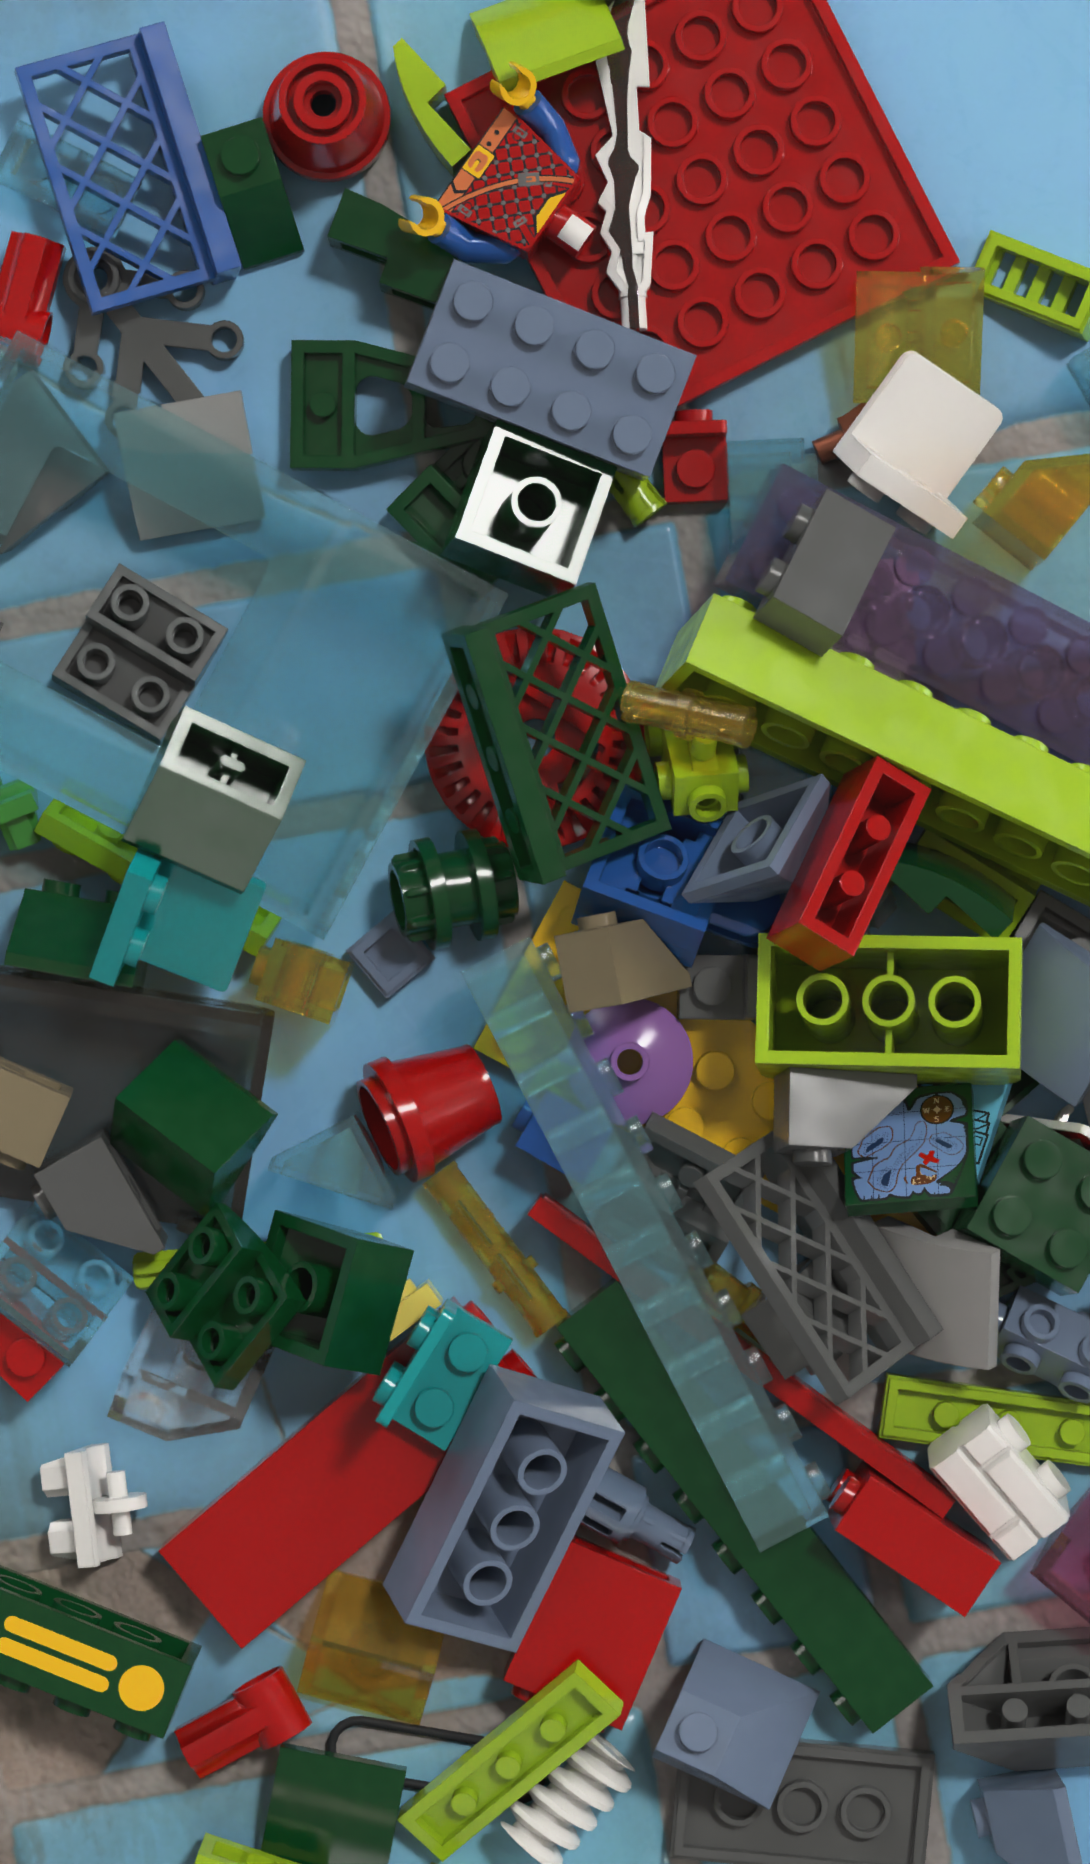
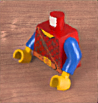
(510, 186)

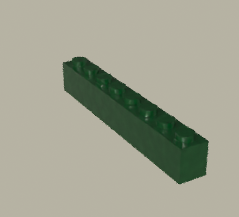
(795, 1577)

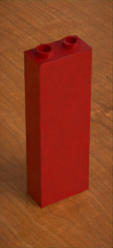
(307, 1505)

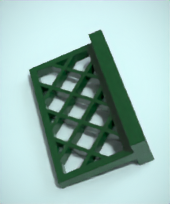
(506, 751)

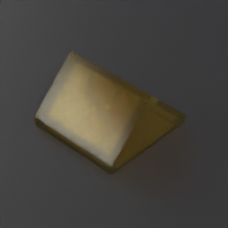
(366, 1652)

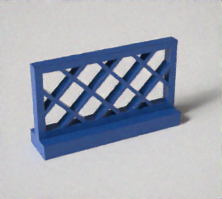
(182, 156)

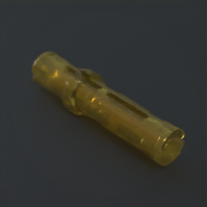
(542, 1309)

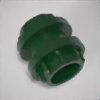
(453, 889)

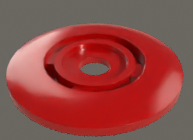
(458, 767)

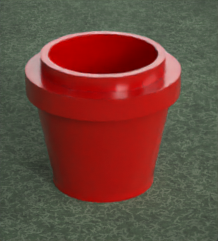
(330, 145)
(427, 1107)

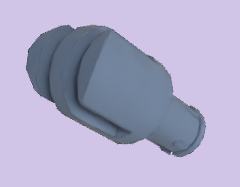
(624, 1512)

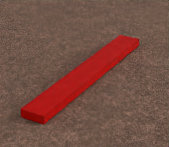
(791, 1391)

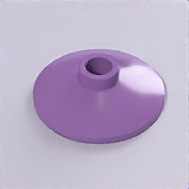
(663, 1049)

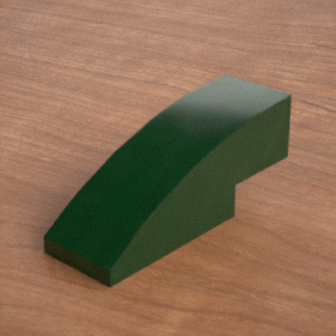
(411, 262)

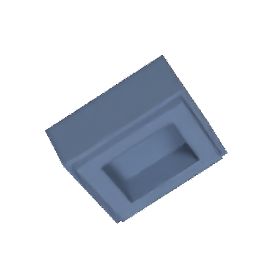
(389, 957)

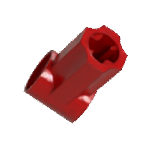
(29, 284)
(258, 1715)

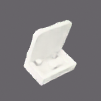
(918, 442)

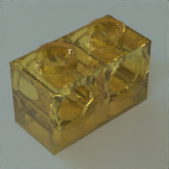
(301, 979)

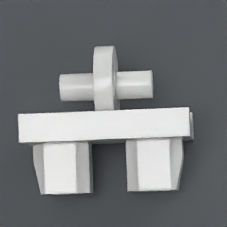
(97, 1505)

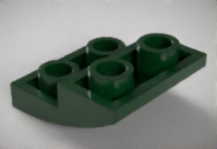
(225, 1296)

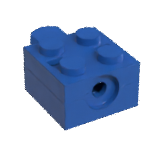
(649, 881)

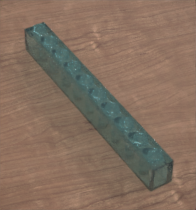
(645, 1243)

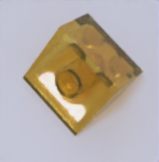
(1034, 505)

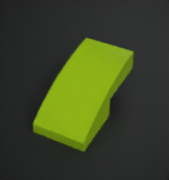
(423, 93)

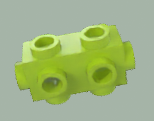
(697, 775)

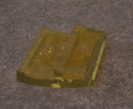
(921, 312)

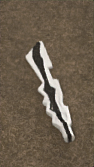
(627, 165)

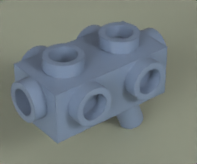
(1046, 1342)

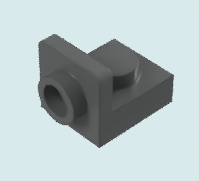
(721, 988)

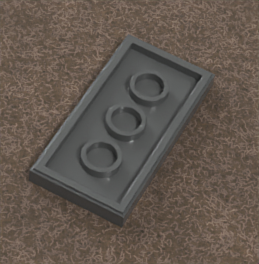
(830, 1809)

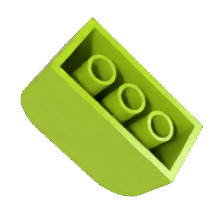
(896, 1007)

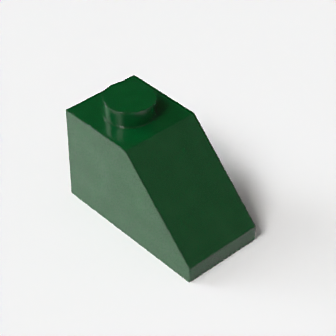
(252, 193)

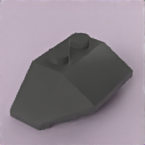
(1026, 1701)

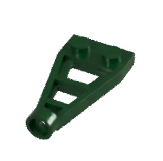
(325, 409)

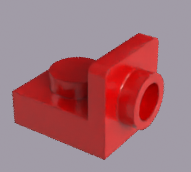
(695, 459)

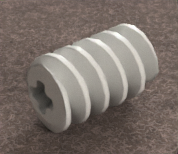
(569, 1800)

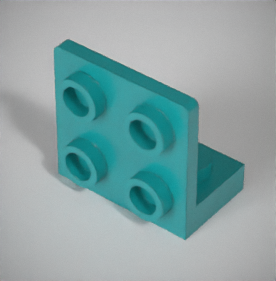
(176, 924)
(442, 1374)

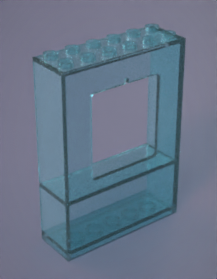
(326, 662)

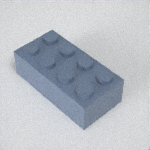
(550, 369)
(503, 1508)

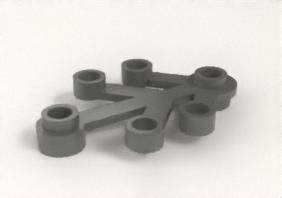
(143, 337)

